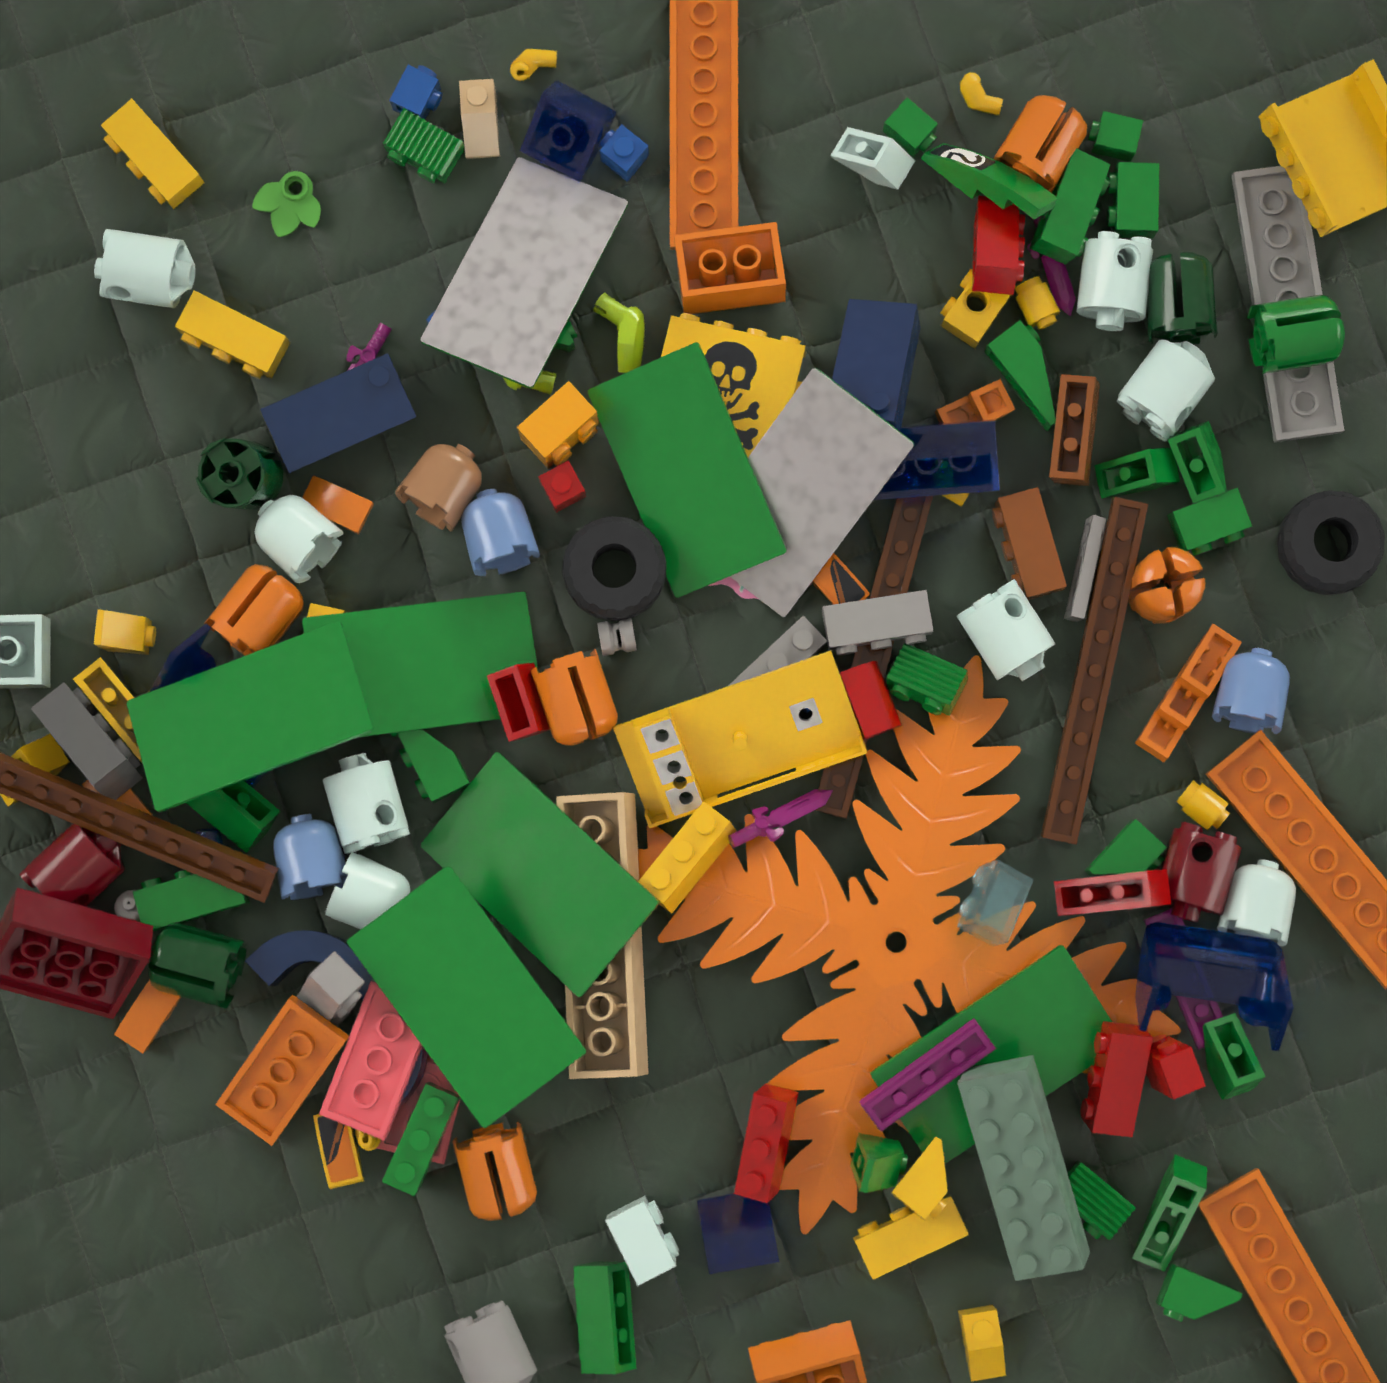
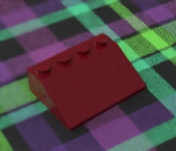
(70, 953)

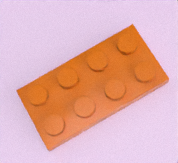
(282, 1070)

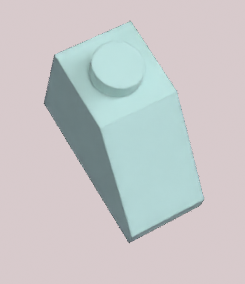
(873, 157)

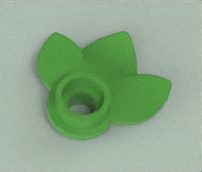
(286, 208)

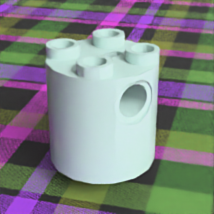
(144, 268)
(1114, 280)
(1166, 387)
(1007, 632)
(365, 803)

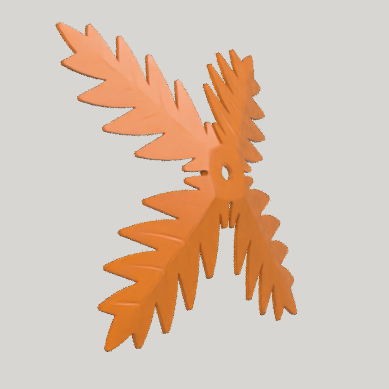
(820, 919)

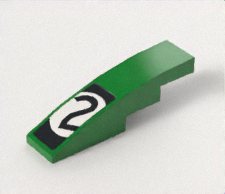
(980, 175)

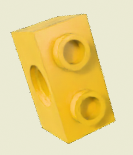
(969, 324)

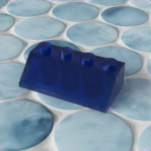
(947, 460)

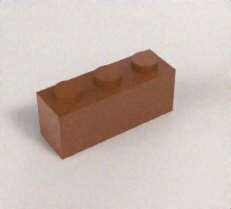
(1074, 430)
(1029, 543)

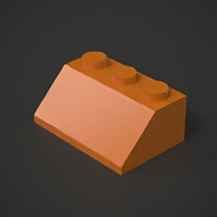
(730, 268)
(810, 1357)

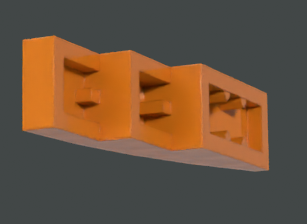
(1188, 693)

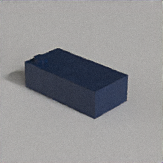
(878, 355)
(338, 413)

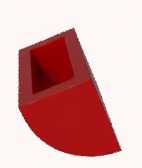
(870, 699)
(518, 702)

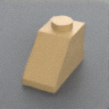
(479, 118)

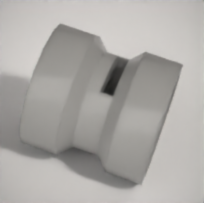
(609, 640)

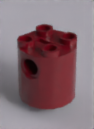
(75, 866)
(1197, 884)

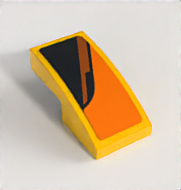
(338, 1152)

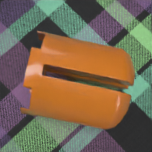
(1043, 140)
(1163, 604)
(257, 610)
(576, 698)
(512, 1167)

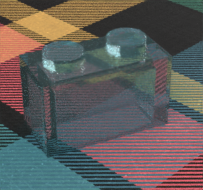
(994, 902)

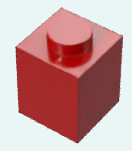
(562, 486)

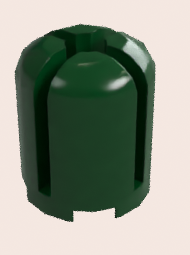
(1197, 299)
(239, 474)
(196, 964)

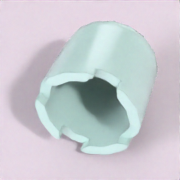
(296, 536)
(366, 892)
(1260, 902)

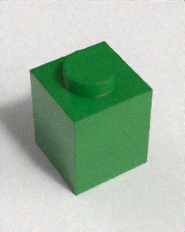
(911, 128)
(1115, 136)

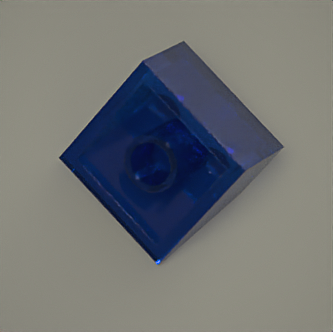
(567, 130)
(736, 1233)

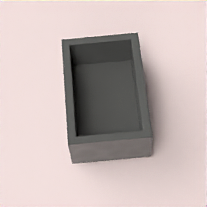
(88, 741)

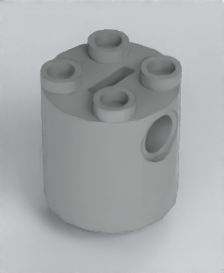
(490, 1347)

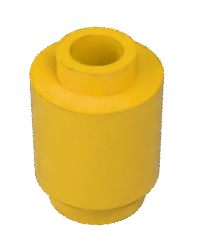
(1037, 303)
(1203, 805)

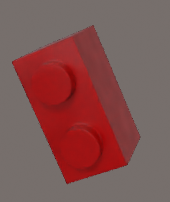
(1173, 1067)

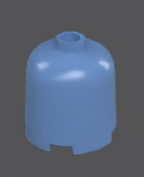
(498, 533)
(1253, 692)
(308, 858)

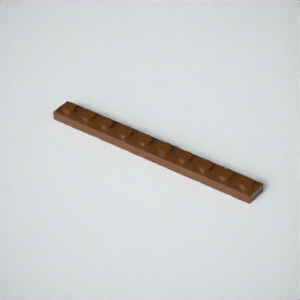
(891, 579)
(1094, 670)
(136, 829)

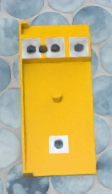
(741, 738)

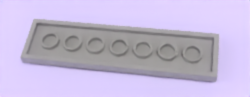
(1285, 267)

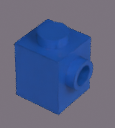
(417, 91)
(623, 152)

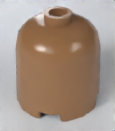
(442, 484)

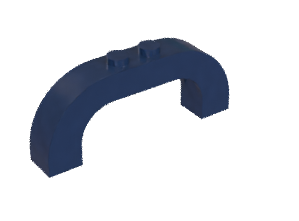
(287, 951)

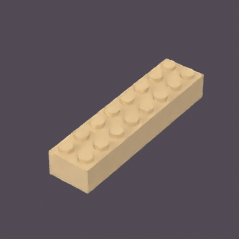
(612, 1011)

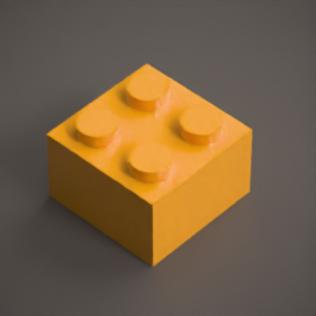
(559, 426)

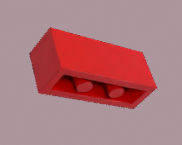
(997, 247)
(1112, 892)
(1116, 1079)
(766, 1143)

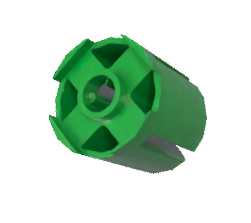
(1296, 333)

